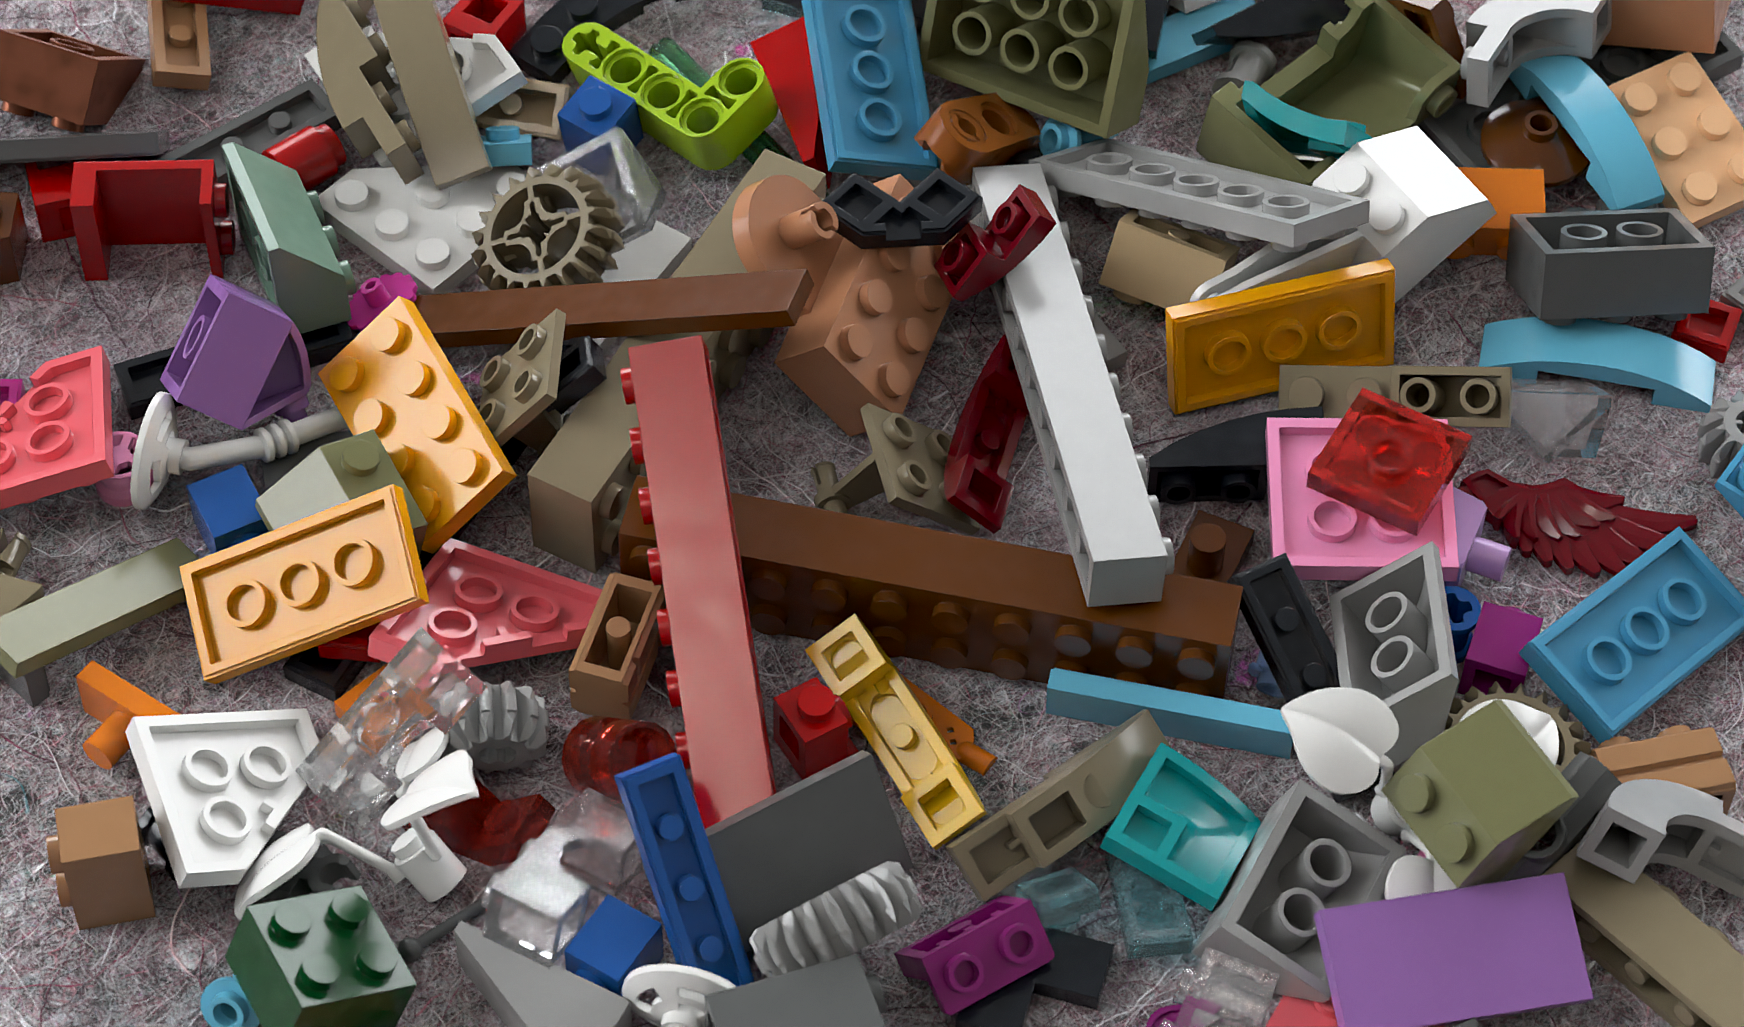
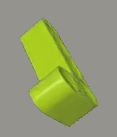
(698, 123)

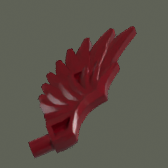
(1571, 523)

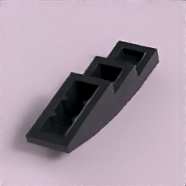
(1274, 22)

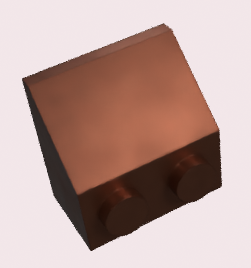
(63, 77)

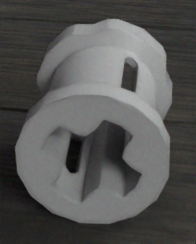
(1247, 62)

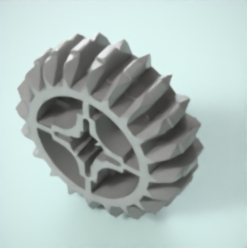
(838, 921)

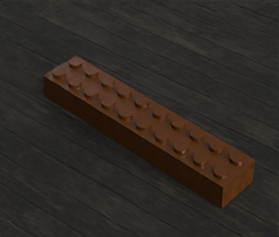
(961, 598)

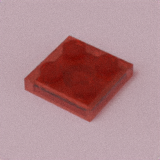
(1389, 461)

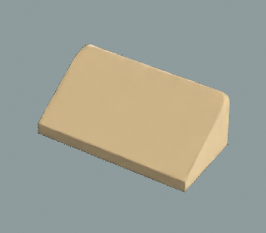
(531, 109)

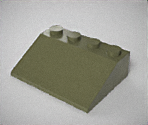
(1048, 56)

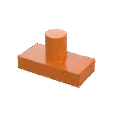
(114, 704)

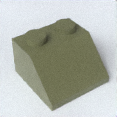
(333, 477)
(1480, 795)

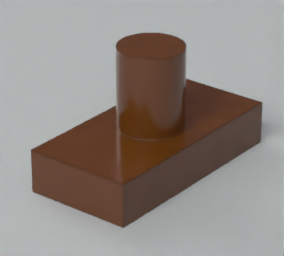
(1213, 548)

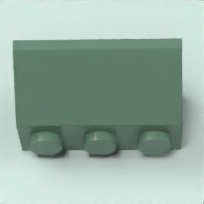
(287, 240)

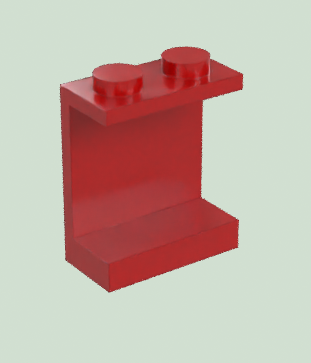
(149, 207)

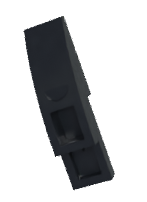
(1218, 461)

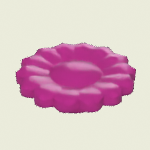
(377, 295)

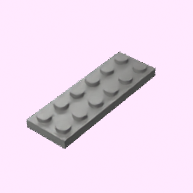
(1203, 194)

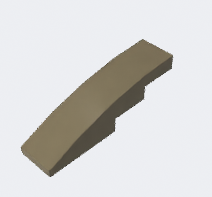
(433, 90)

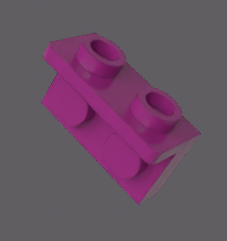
(978, 952)

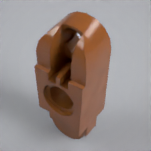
(977, 134)

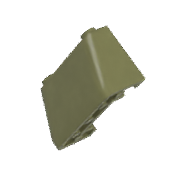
(1362, 71)

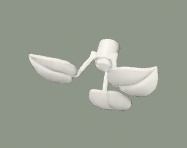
(1343, 743)
(418, 851)

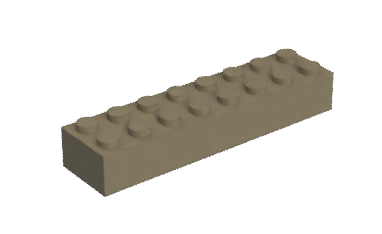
(589, 466)

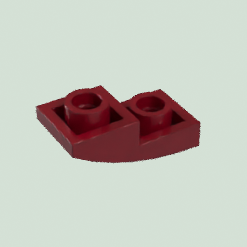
(985, 255)

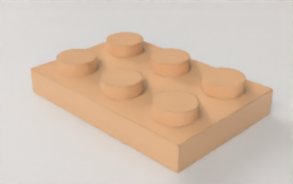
(1688, 136)

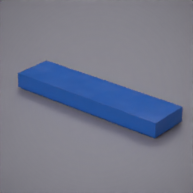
(682, 869)

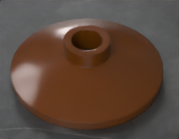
(1531, 137)

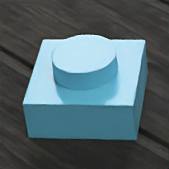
(507, 146)

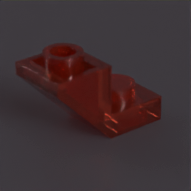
(490, 828)

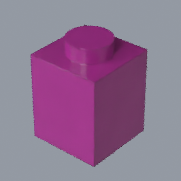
(1496, 648)

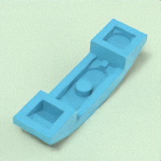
(1599, 125)
(1605, 353)

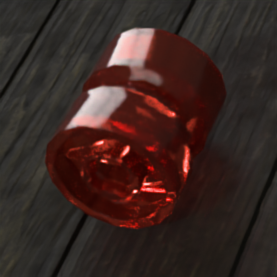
(609, 746)

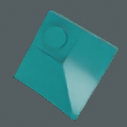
(1298, 130)
(1182, 828)

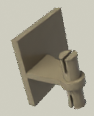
(524, 385)
(904, 464)

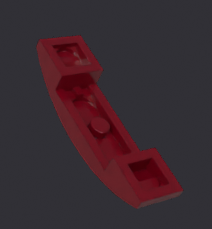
(987, 442)

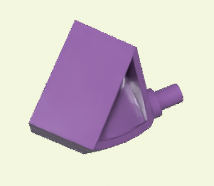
(239, 359)

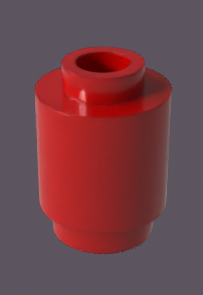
(311, 152)

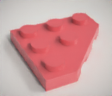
(58, 430)
(491, 609)

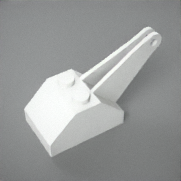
(1416, 217)

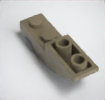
(359, 86)
(1457, 393)
(1059, 811)

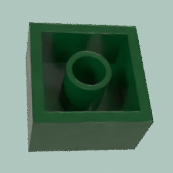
(320, 962)

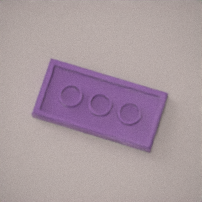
(1454, 955)

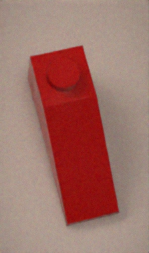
(789, 71)

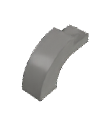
(1517, 31)
(1667, 826)

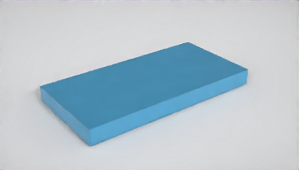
(869, 86)
(1638, 635)

